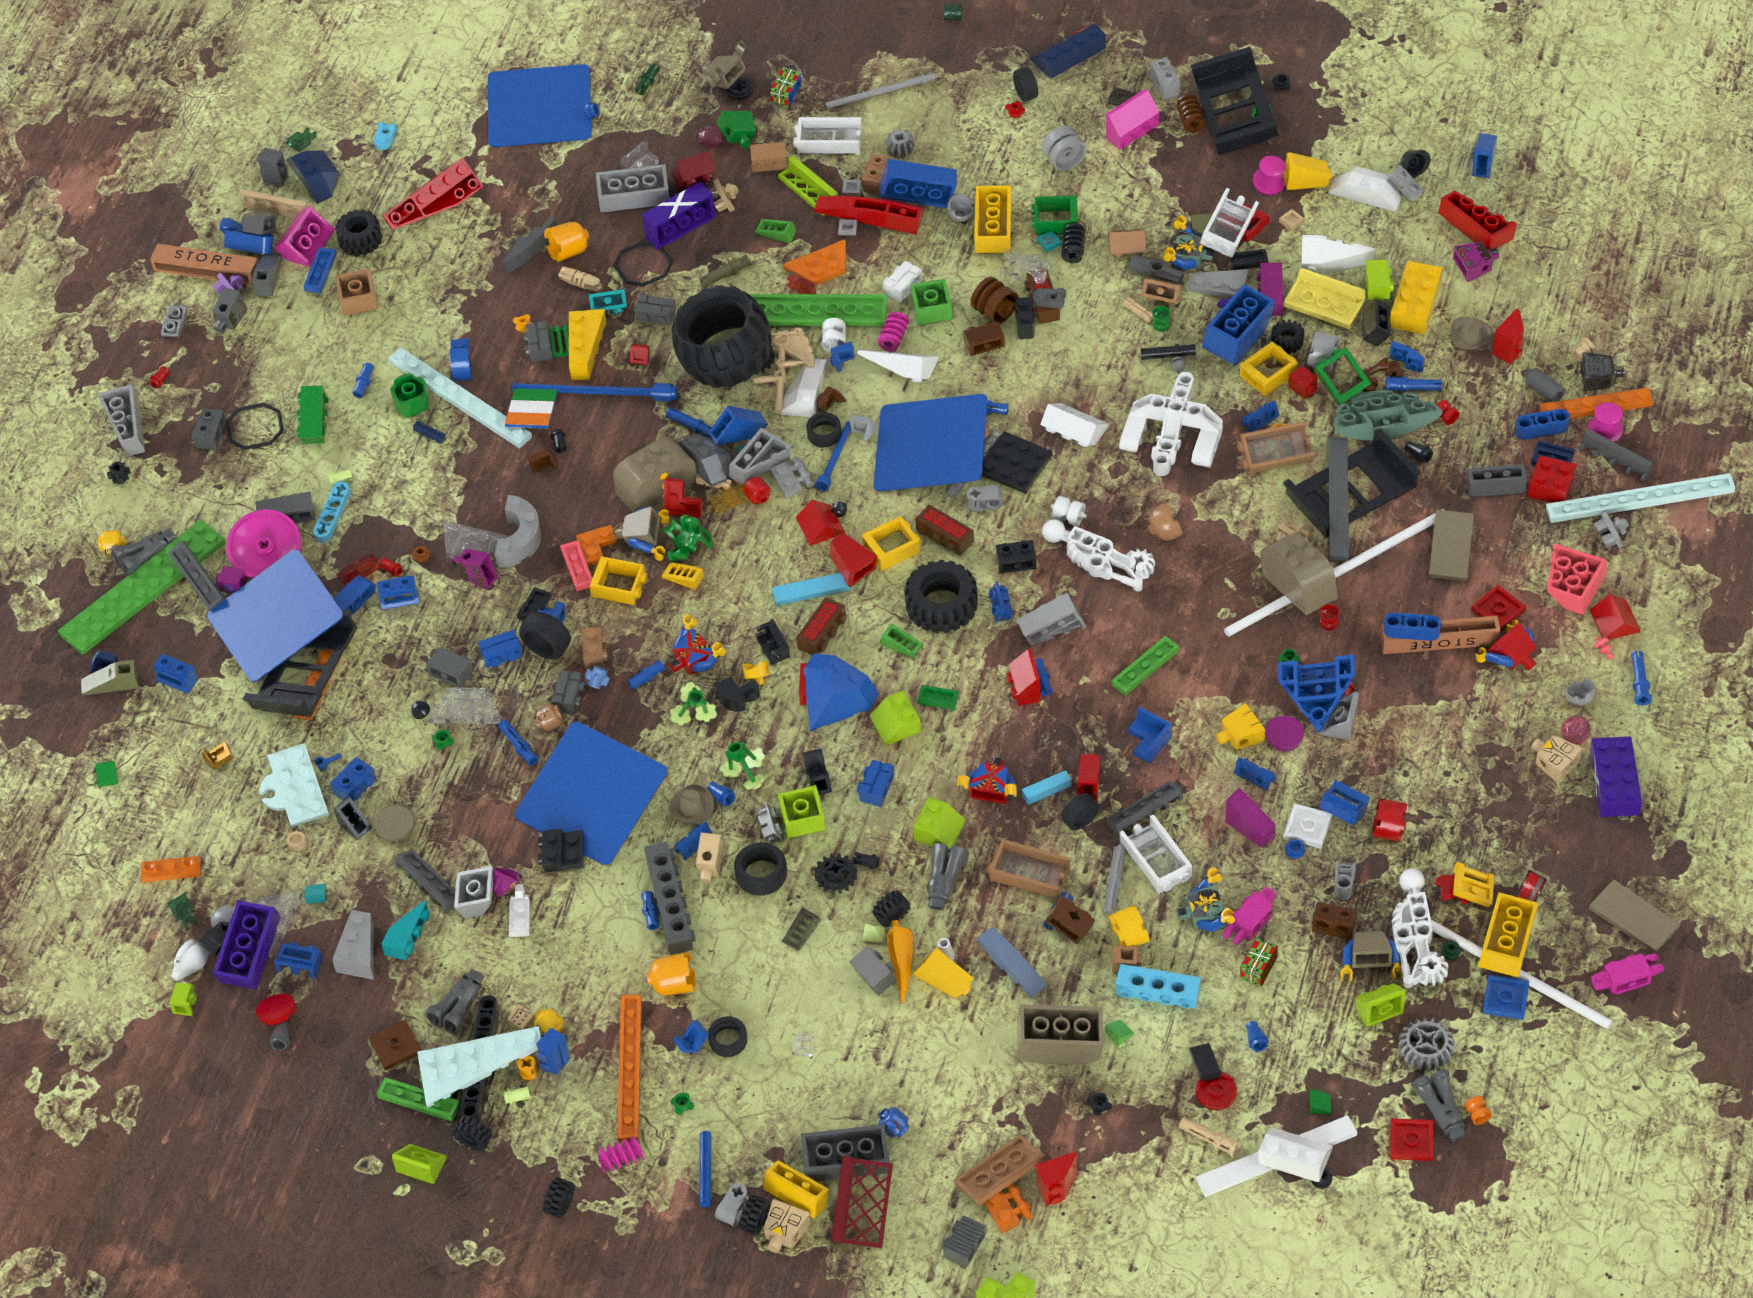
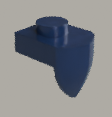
(102, 659)

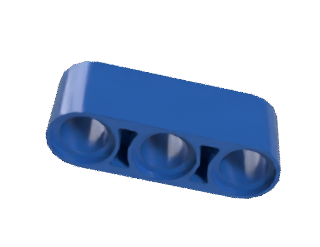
(249, 242)
(1542, 424)
(355, 594)
(1412, 626)

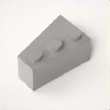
(758, 456)
(1051, 619)
(356, 946)

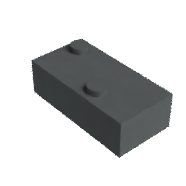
(824, 1151)

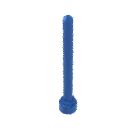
(824, 481)

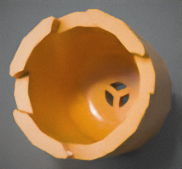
(566, 240)
(672, 975)

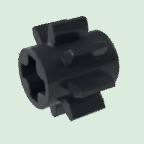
(118, 472)

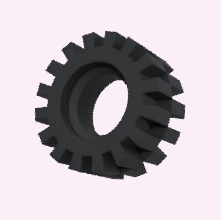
(1288, 328)
(891, 908)
(472, 1133)
(558, 1197)
(754, 1214)

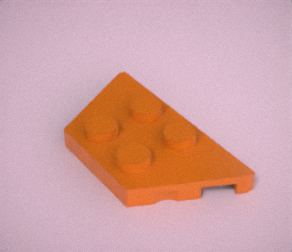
(820, 264)

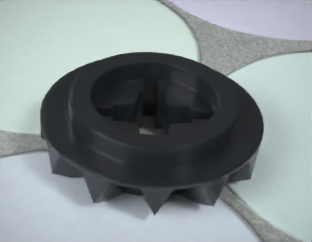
(746, 88)

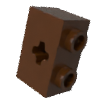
(1073, 928)

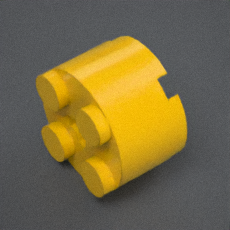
(1129, 927)

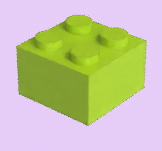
(801, 811)

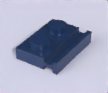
(1553, 451)

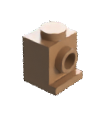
(1125, 955)

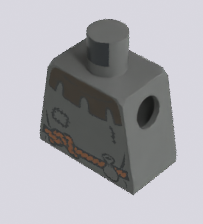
(229, 310)

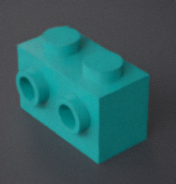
(610, 301)

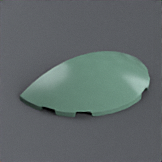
(1385, 411)

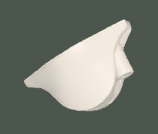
(189, 959)

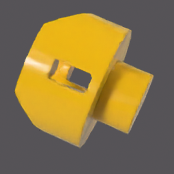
(756, 672)

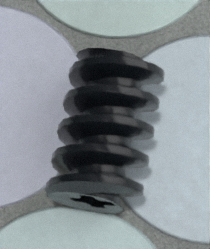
(1073, 243)

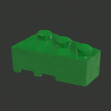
(312, 414)

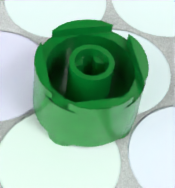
(410, 395)

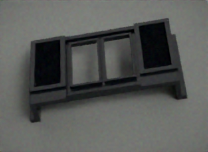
(1225, 75)
(1379, 461)
(297, 698)

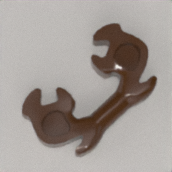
(1391, 369)

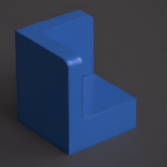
(558, 612)

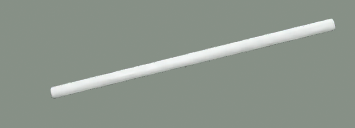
(1533, 982)

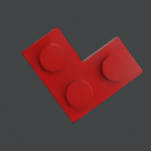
(677, 503)

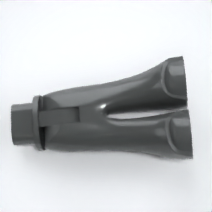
(136, 554)
(942, 885)
(454, 1005)
(1445, 1112)

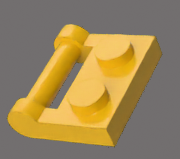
(1472, 889)

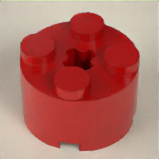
(1389, 821)

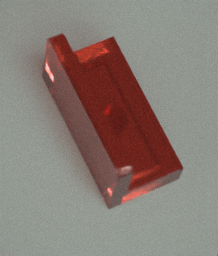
(363, 566)

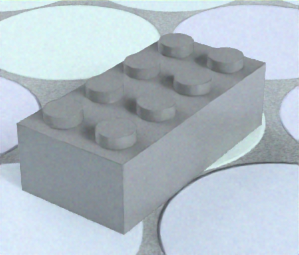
(632, 188)

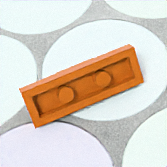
(171, 869)

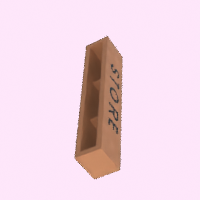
(202, 263)
(1453, 635)

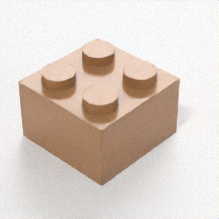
(356, 292)

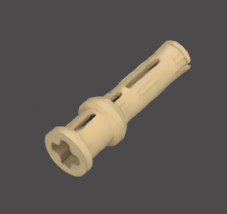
(1218, 1140)

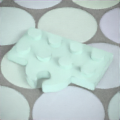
(294, 786)

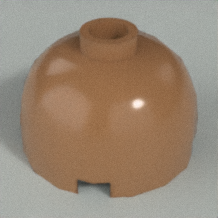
(1163, 523)

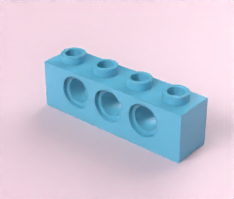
(1151, 978)

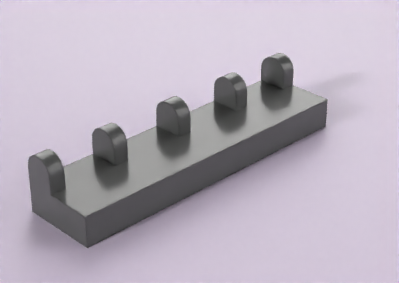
(1616, 454)
(196, 575)
(1144, 807)
(427, 878)

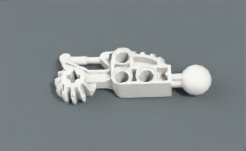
(1100, 553)
(1408, 924)

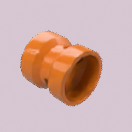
(1478, 1110)

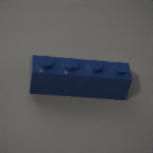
(1070, 50)

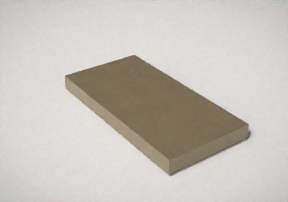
(1451, 545)
(1634, 916)

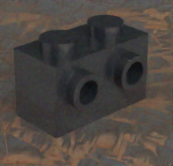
(1376, 323)
(1016, 556)

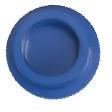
(591, 110)
(1294, 849)

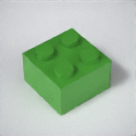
(931, 302)

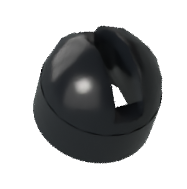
(839, 509)

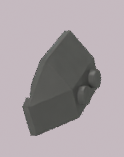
(710, 459)

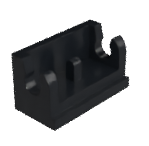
(772, 642)

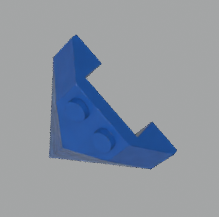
(1317, 686)
(835, 690)

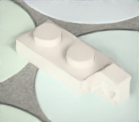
(519, 913)

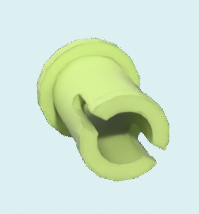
(341, 476)
(516, 1095)

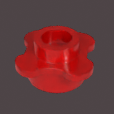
(1015, 109)

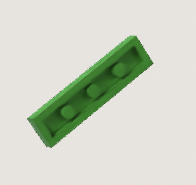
(1145, 665)
(414, 1098)

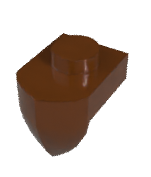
(828, 397)
(542, 460)

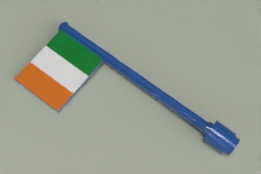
(534, 403)

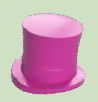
(1269, 176)
(1607, 421)

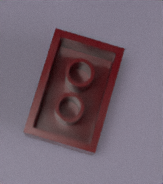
(693, 170)

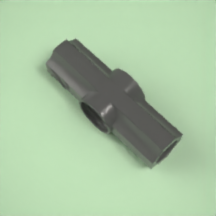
(1156, 269)

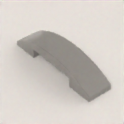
(847, 226)

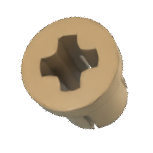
(1584, 346)

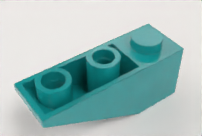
(403, 934)

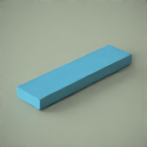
(809, 589)

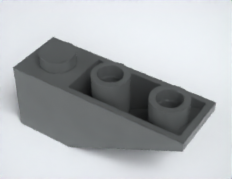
(266, 275)

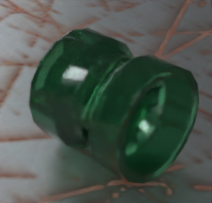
(952, 11)

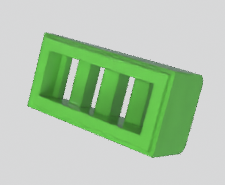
(785, 235)
(887, 641)

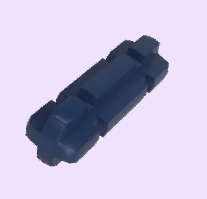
(429, 432)

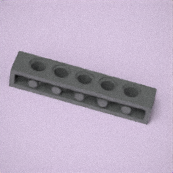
(680, 940)

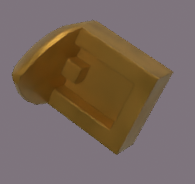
(218, 756)

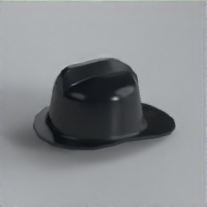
(1415, 162)

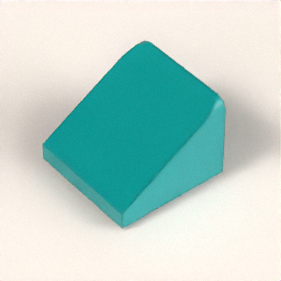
(315, 893)

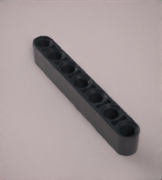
(484, 1017)

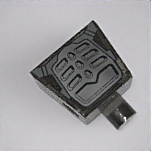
(1598, 371)

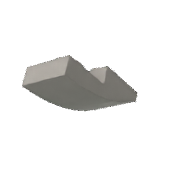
(175, 321)

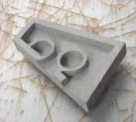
(1218, 283)

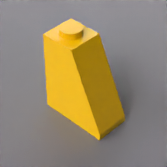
(1305, 172)
(944, 974)

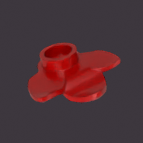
(1446, 883)

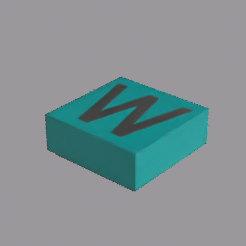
(1048, 241)

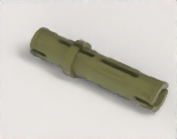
(730, 268)

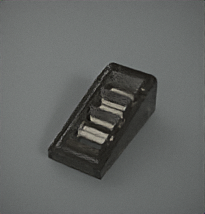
(803, 914)

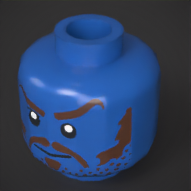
(894, 1122)

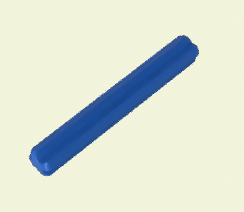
(705, 1169)

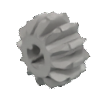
(900, 143)

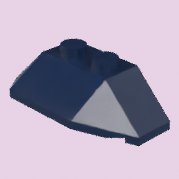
(315, 173)

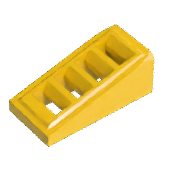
(692, 583)

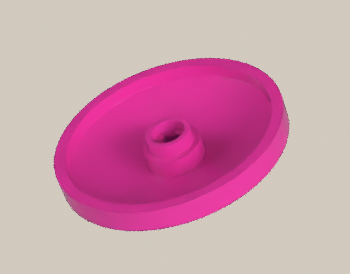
(261, 540)

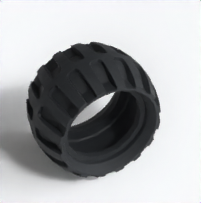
(713, 312)

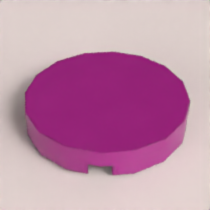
(1284, 733)

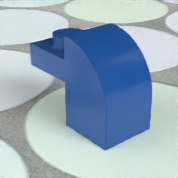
(460, 359)

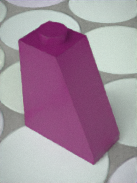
(1249, 819)

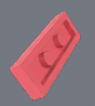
(576, 565)

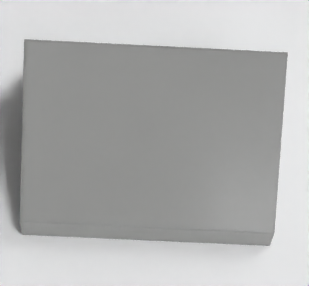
(1343, 718)

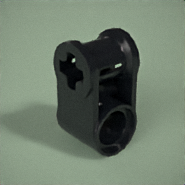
(214, 938)

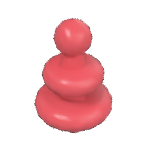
(1604, 648)

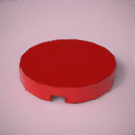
(275, 1009)
(1216, 1093)

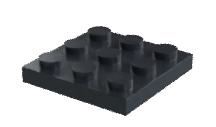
(1015, 462)

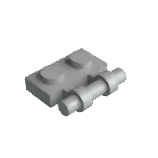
(787, 481)

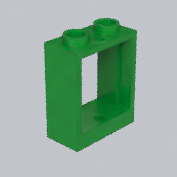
(1053, 203)
(1339, 399)

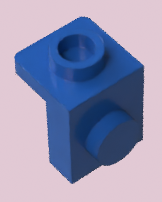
(841, 354)
(692, 1038)

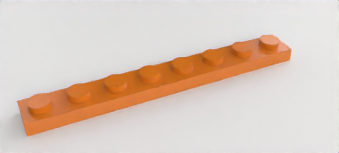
(629, 1067)

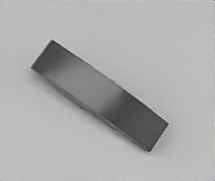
(527, 247)

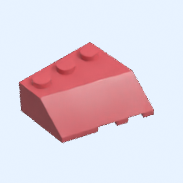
(1575, 577)

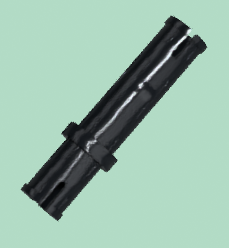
(1170, 351)

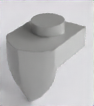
(863, 425)

